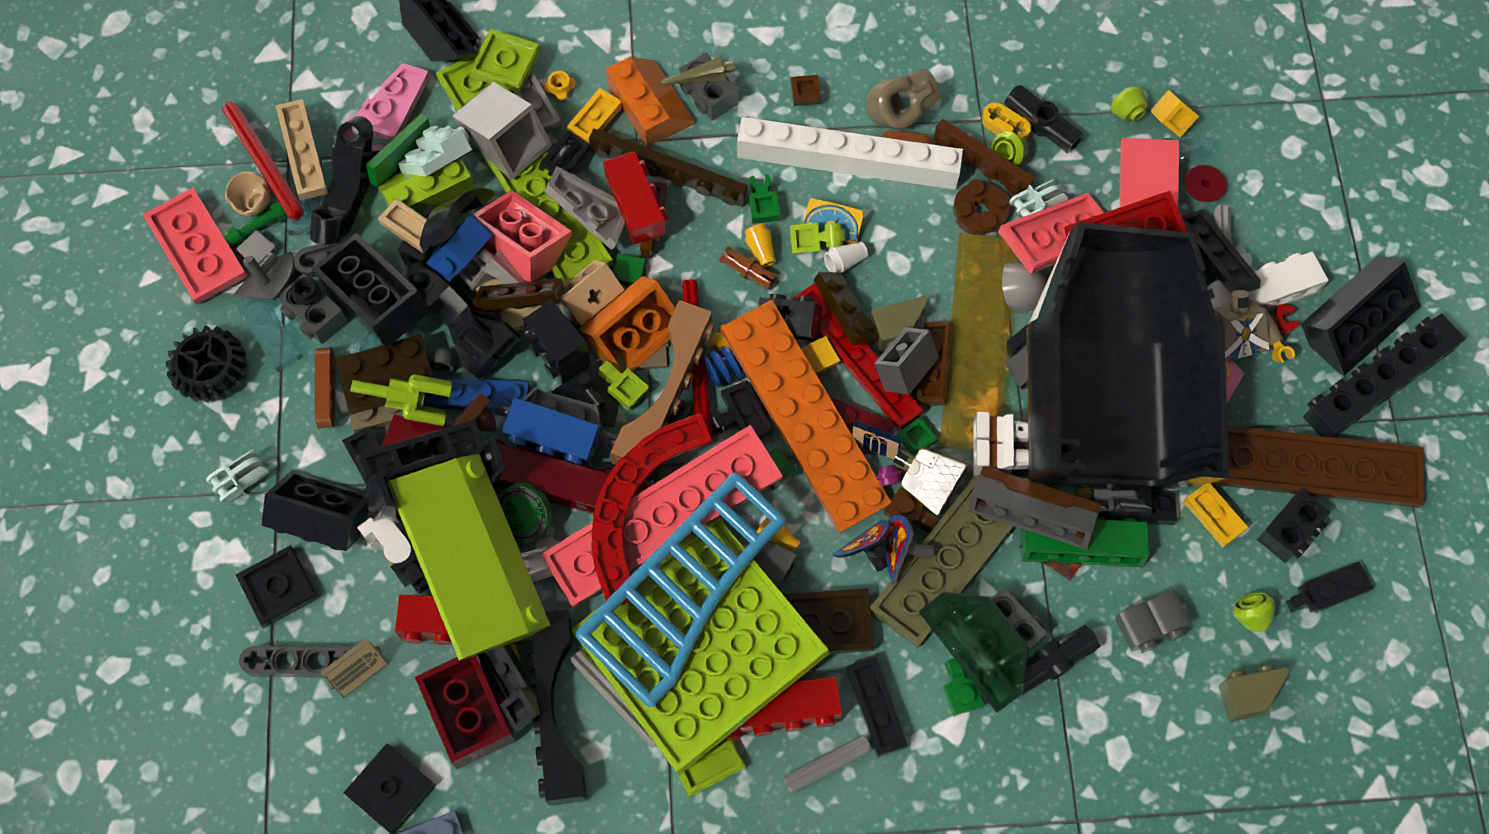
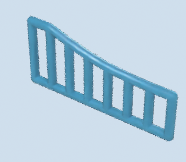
(700, 614)

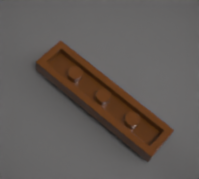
(983, 158)

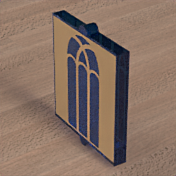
(876, 440)

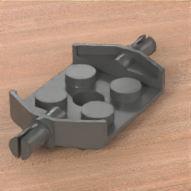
(567, 406)

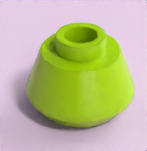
(1129, 104)
(1010, 147)
(1255, 611)

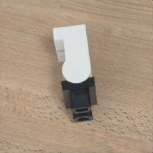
(396, 550)

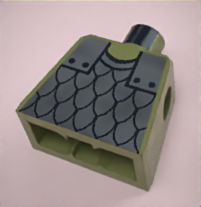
(931, 476)

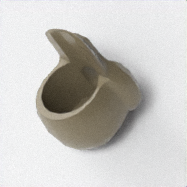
(887, 107)

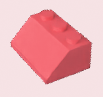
(523, 235)

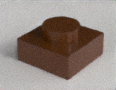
(805, 90)

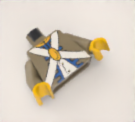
(1249, 330)

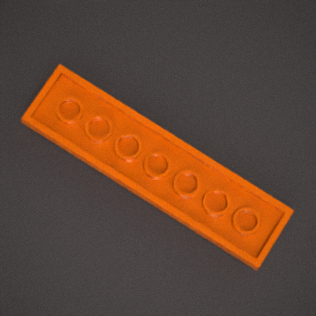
(805, 416)

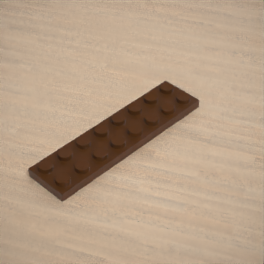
(1325, 467)

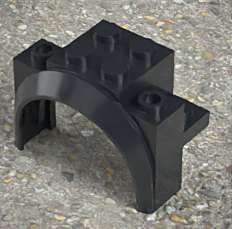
(418, 454)

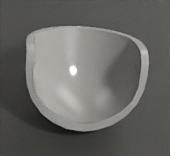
(1022, 288)

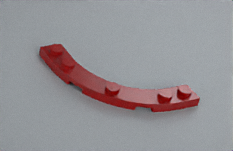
(622, 485)

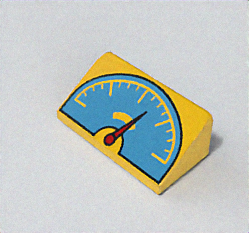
(829, 213)

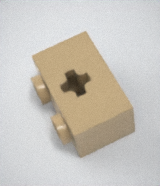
(576, 293)

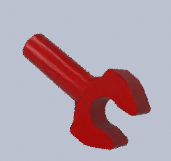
(1284, 311)

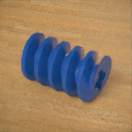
(723, 366)

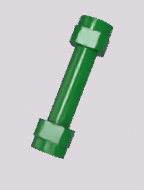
(235, 236)

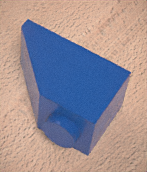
(459, 248)

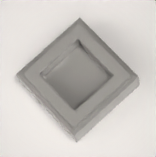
(256, 246)

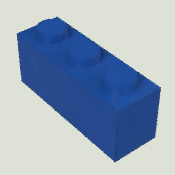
(552, 431)

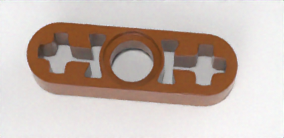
(324, 388)

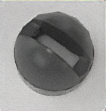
(443, 360)

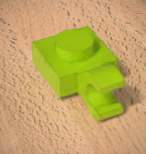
(624, 387)

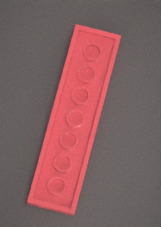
(663, 508)

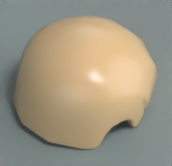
(248, 194)

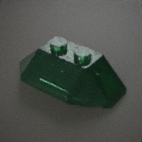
(981, 644)

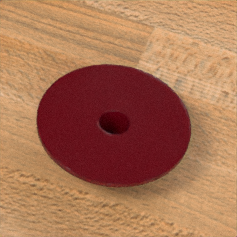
(1205, 183)

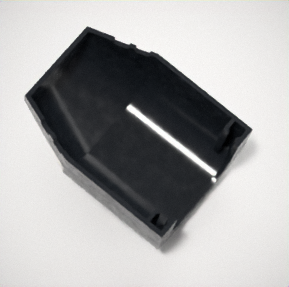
(1127, 364)

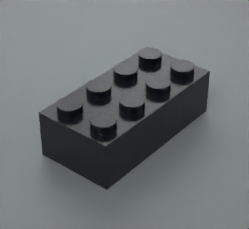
(371, 290)

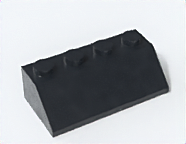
(1362, 313)

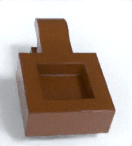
(909, 506)

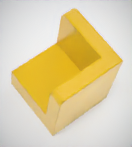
(1174, 113)

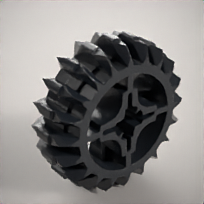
(214, 376)

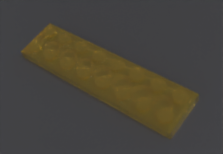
(979, 337)

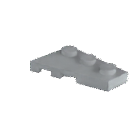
(588, 205)

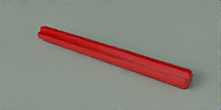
(263, 161)
(699, 380)

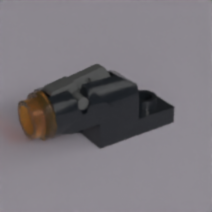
(1131, 502)

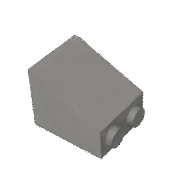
(503, 129)

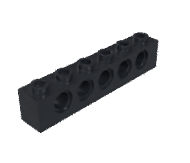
(1440, 338)

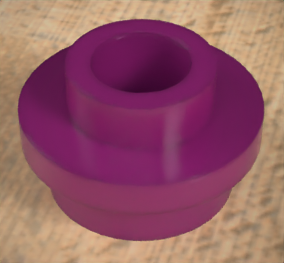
(889, 476)

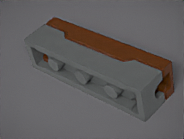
(1034, 507)

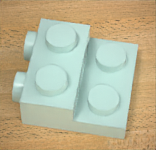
(435, 150)

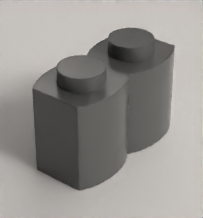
(1153, 621)

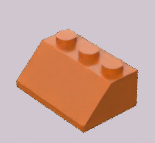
(649, 106)
(632, 322)

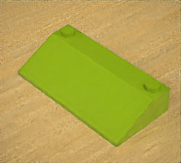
(468, 556)

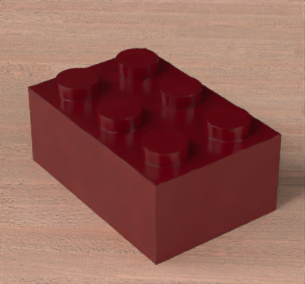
(464, 710)

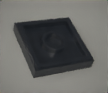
(277, 586)

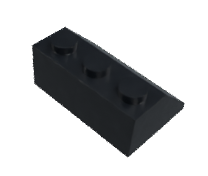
(315, 510)

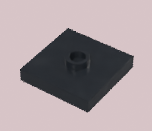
(389, 788)

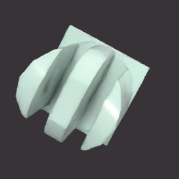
(1037, 198)
(241, 472)

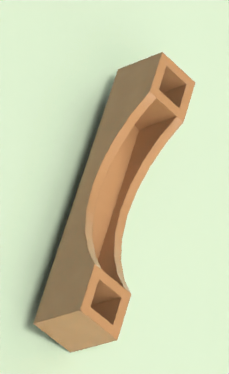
(687, 334)

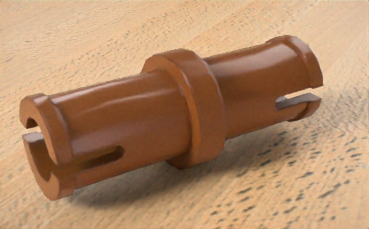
(748, 268)

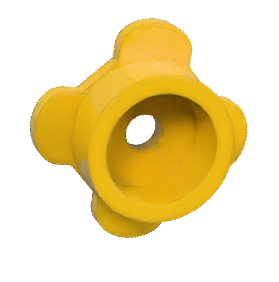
(559, 78)

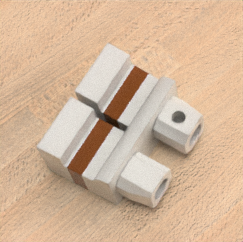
(995, 443)

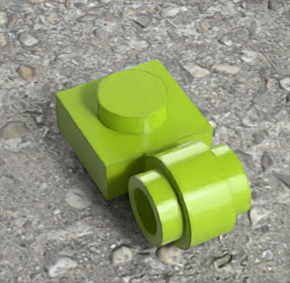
(807, 236)

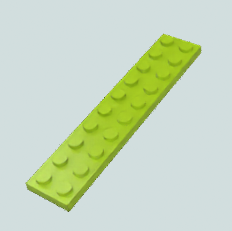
(530, 183)

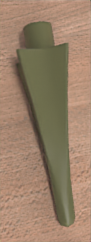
(710, 71)

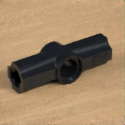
(1054, 128)
(1059, 657)

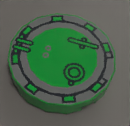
(525, 511)

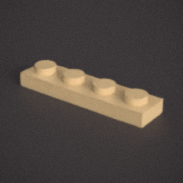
(301, 149)

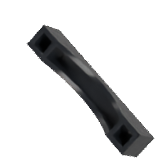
(562, 773)

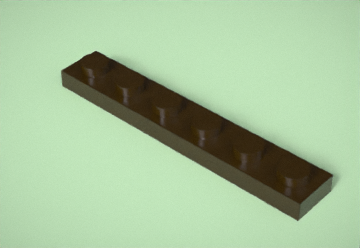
(672, 169)

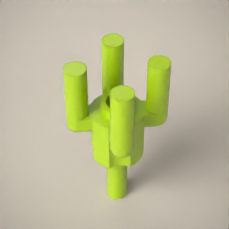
(409, 396)

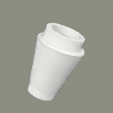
(843, 257)

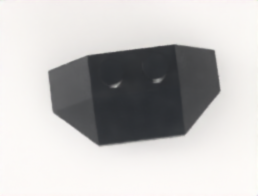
(439, 29)

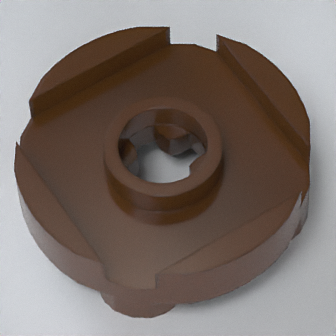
(981, 193)

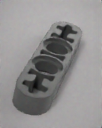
(301, 656)

